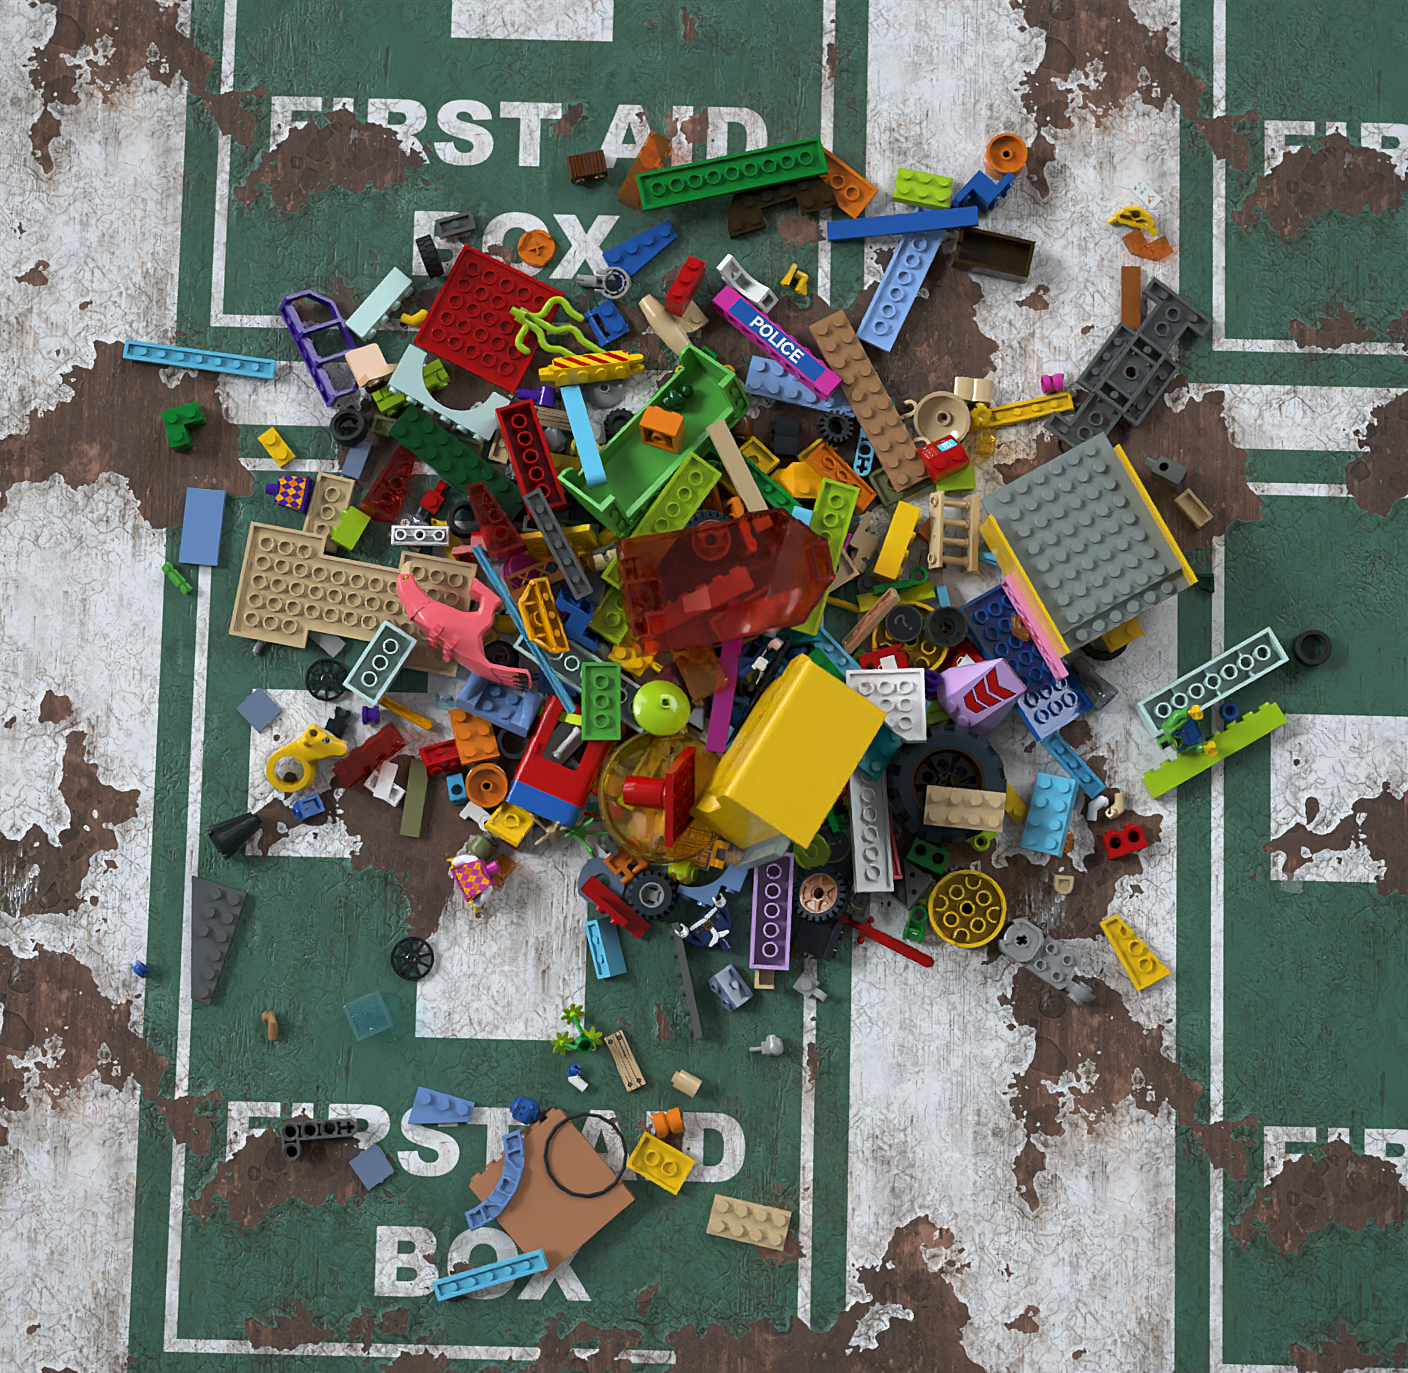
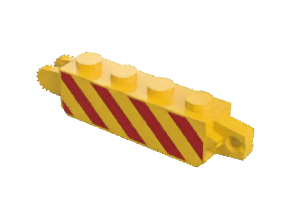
(592, 368)

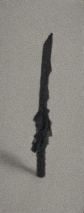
(767, 677)

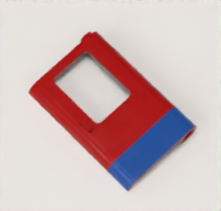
(547, 786)

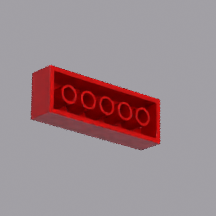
(529, 453)

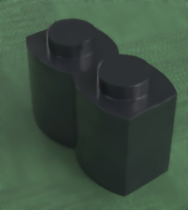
(785, 437)

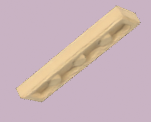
(870, 620)

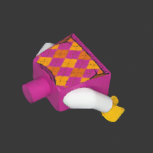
(474, 878)

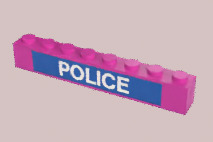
(776, 343)

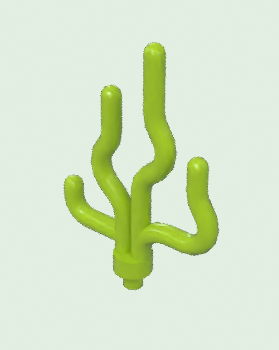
(534, 320)

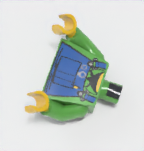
(1184, 733)

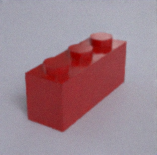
(685, 286)

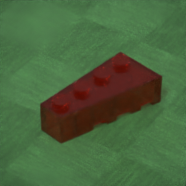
(495, 527)
(370, 755)

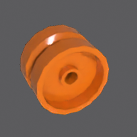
(1005, 154)
(489, 795)

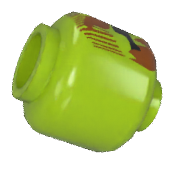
(683, 872)

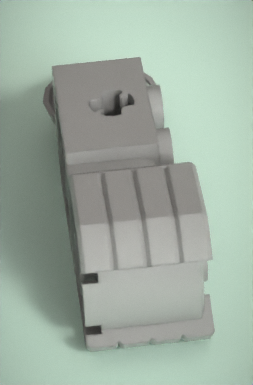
(1044, 958)

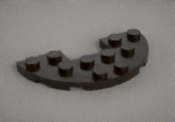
(745, 208)

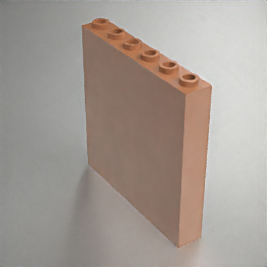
(540, 1211)

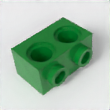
(926, 859)

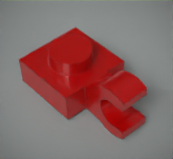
(432, 500)

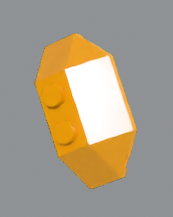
(800, 482)
(542, 617)

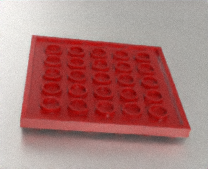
(473, 320)

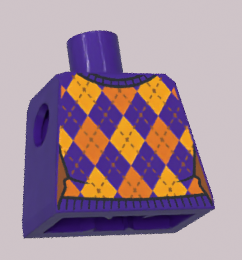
(291, 492)

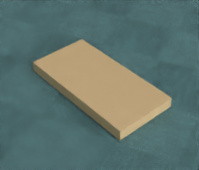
(326, 505)

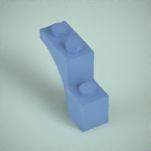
(731, 879)

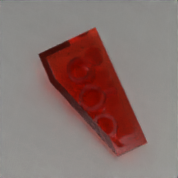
(389, 491)

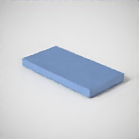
(202, 527)

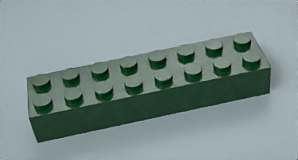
(453, 459)

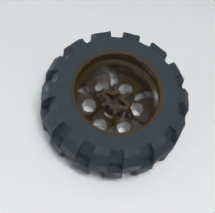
(941, 743)

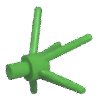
(580, 832)

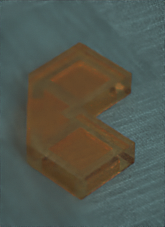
(1139, 247)

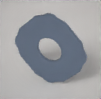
(594, 867)

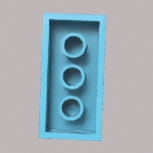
(1049, 814)

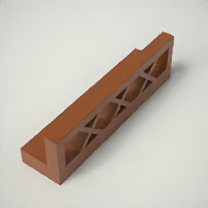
(552, 577)

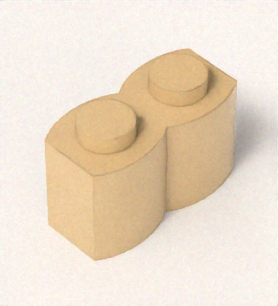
(974, 390)

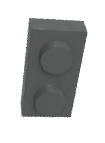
(455, 225)

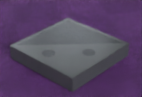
(911, 887)

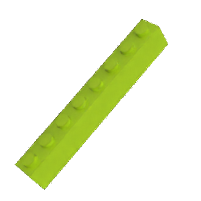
(1227, 742)

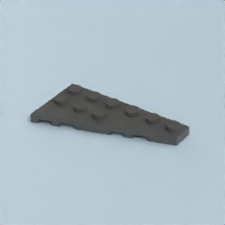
(213, 926)

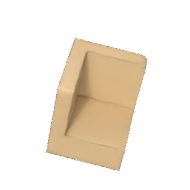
(764, 978)

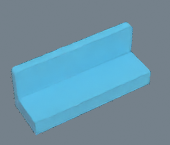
(605, 947)

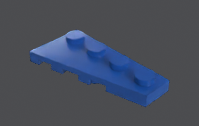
(639, 250)

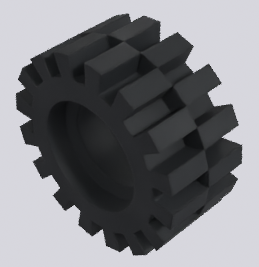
(613, 417)
(839, 419)

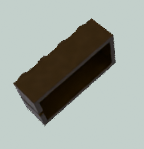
(993, 254)

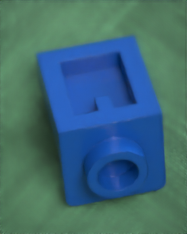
(308, 807)

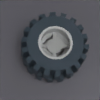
(652, 895)

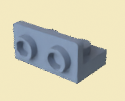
(730, 988)

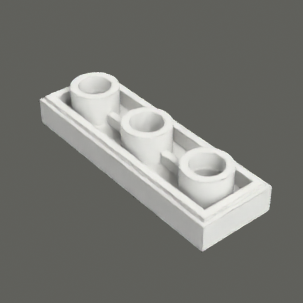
(431, 536)

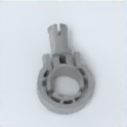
(594, 281)

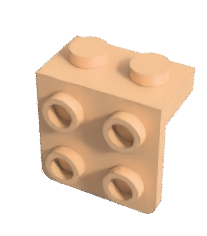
(369, 365)

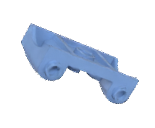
(499, 705)

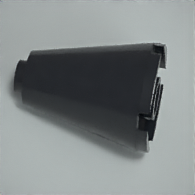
(233, 833)

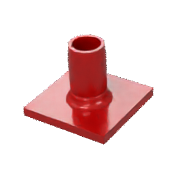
(672, 794)

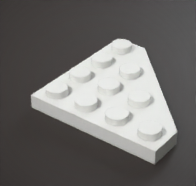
(898, 694)

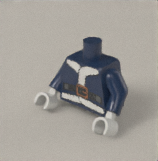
(752, 662)
(710, 927)

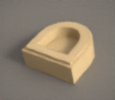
(1063, 884)

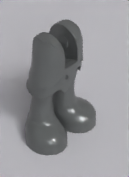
(1088, 677)

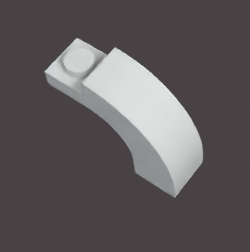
(749, 288)

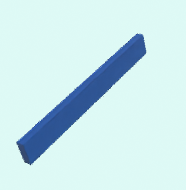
(902, 223)

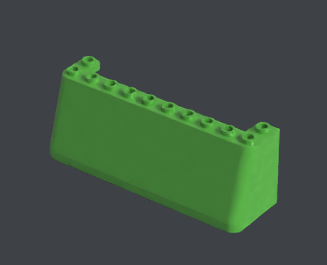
(640, 471)

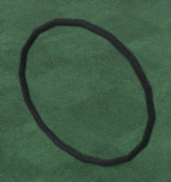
(624, 1159)

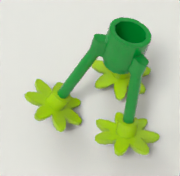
(583, 1043)

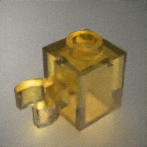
(985, 442)

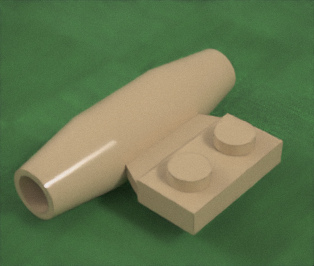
(672, 328)

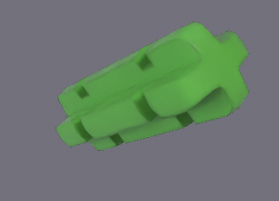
(176, 578)

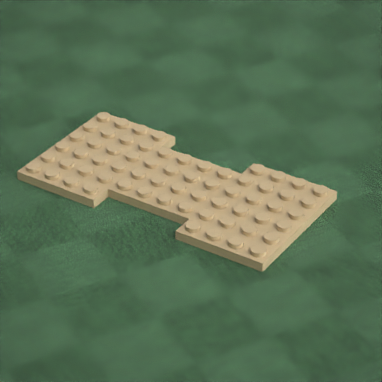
(296, 589)

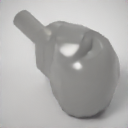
(771, 1047)

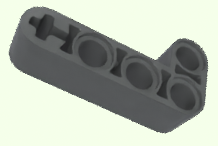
(321, 1132)

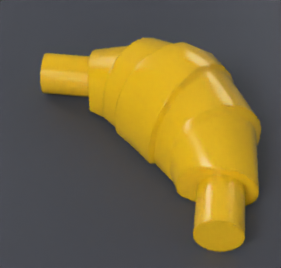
(1135, 217)

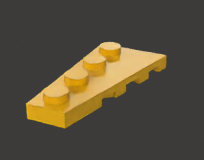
(1137, 960)

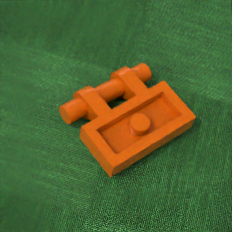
(621, 861)

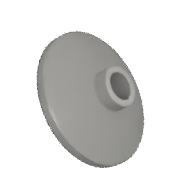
(606, 398)

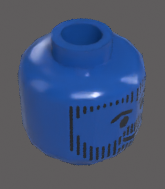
(525, 1110)

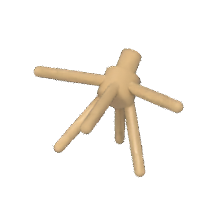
(551, 829)

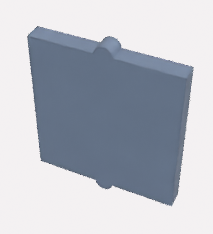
(259, 710)
(371, 1166)

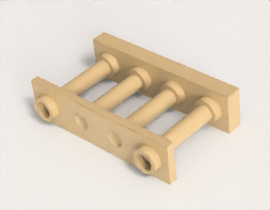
(969, 527)

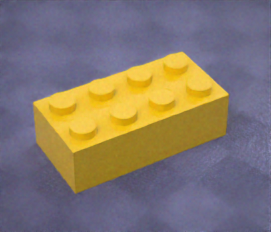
(894, 547)

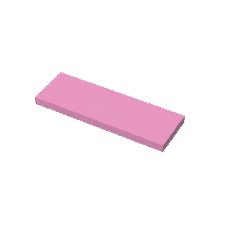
(1034, 627)

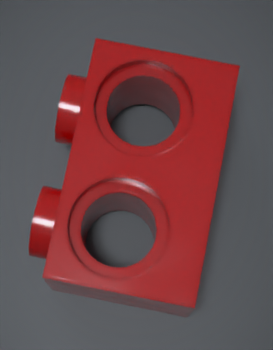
(1125, 846)

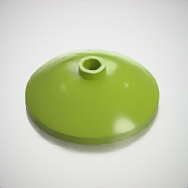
(656, 717)

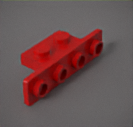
(611, 904)

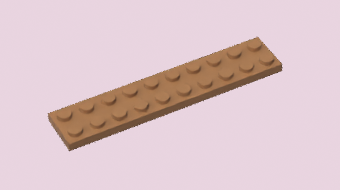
(869, 401)

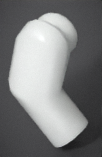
(1094, 805)

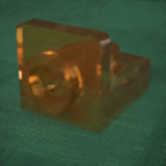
(507, 867)

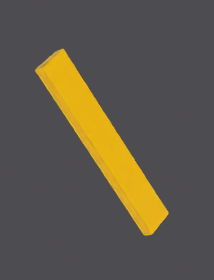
(1027, 410)

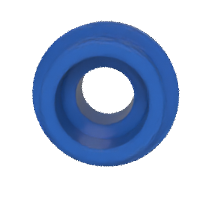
(1234, 711)

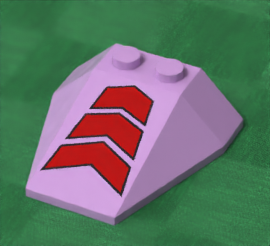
(979, 694)

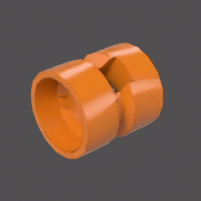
(668, 1122)

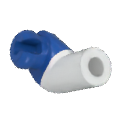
(574, 1076)

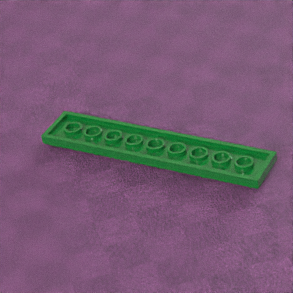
(731, 174)

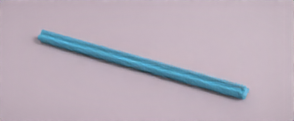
(517, 618)

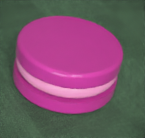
(517, 563)

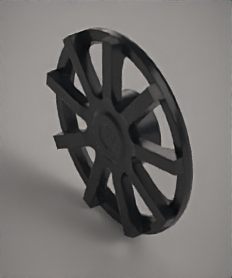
(326, 679)
(412, 958)

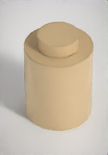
(686, 1082)

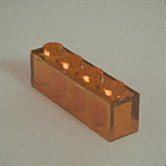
(649, 159)

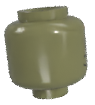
(482, 847)

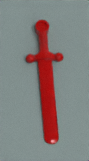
(886, 940)

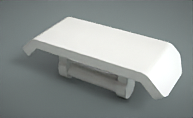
(563, 742)

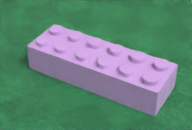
(772, 914)

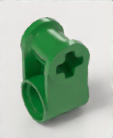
(915, 926)

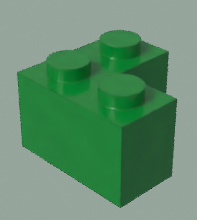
(179, 421)

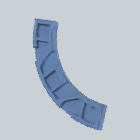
(509, 1181)

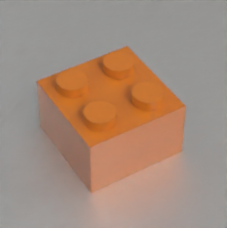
(662, 429)

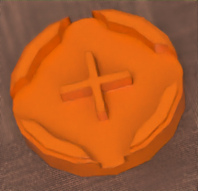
(536, 248)

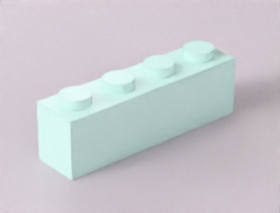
(380, 304)

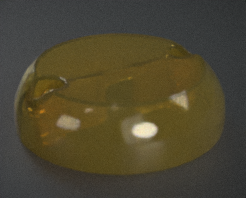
(640, 828)

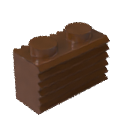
(587, 167)

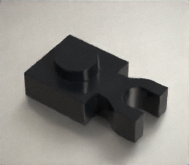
(336, 725)

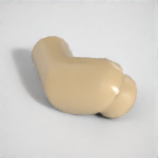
(1117, 808)

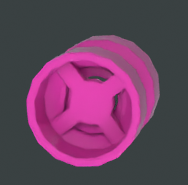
(1052, 383)

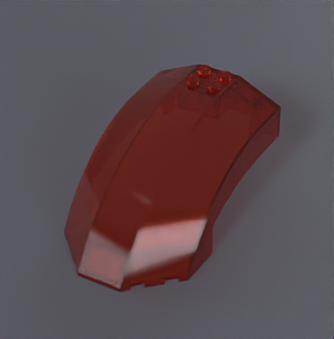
(721, 581)

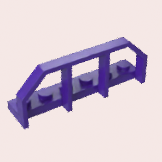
(306, 346)

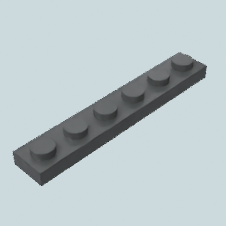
(557, 544)
(686, 989)

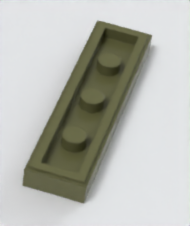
(414, 799)

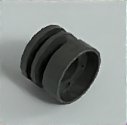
(952, 619)

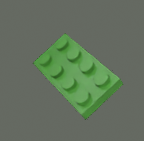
(601, 700)

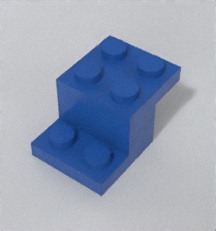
(983, 192)
(577, 618)

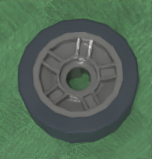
(501, 649)

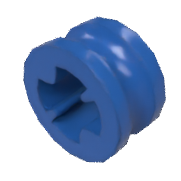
(140, 969)

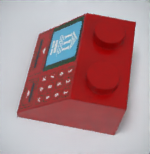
(943, 458)

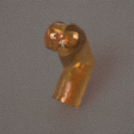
(1018, 629)
(1069, 844)

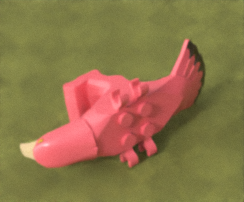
(459, 632)

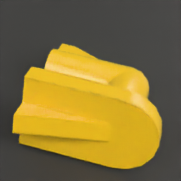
(801, 286)

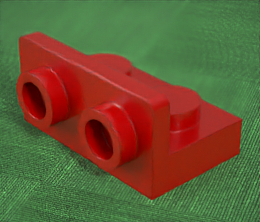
(440, 758)

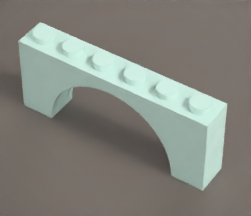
(409, 382)

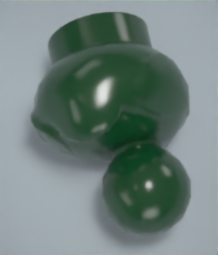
(675, 398)

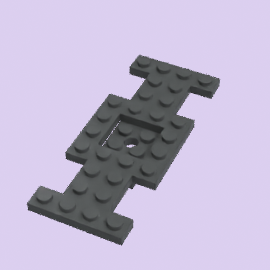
(1145, 353)

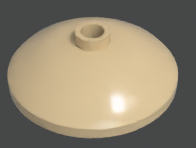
(931, 424)

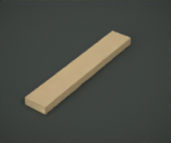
(736, 466)

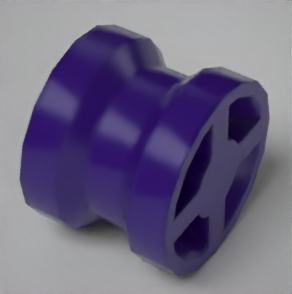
(931, 680)
(370, 715)

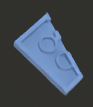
(439, 1107)

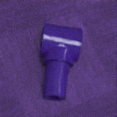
(542, 397)

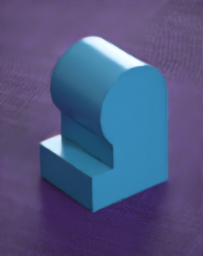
(456, 789)

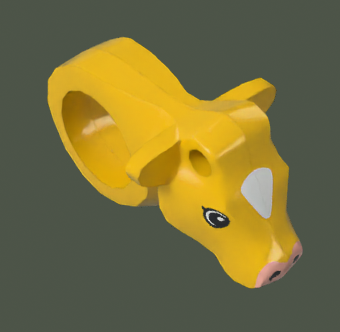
(312, 747)

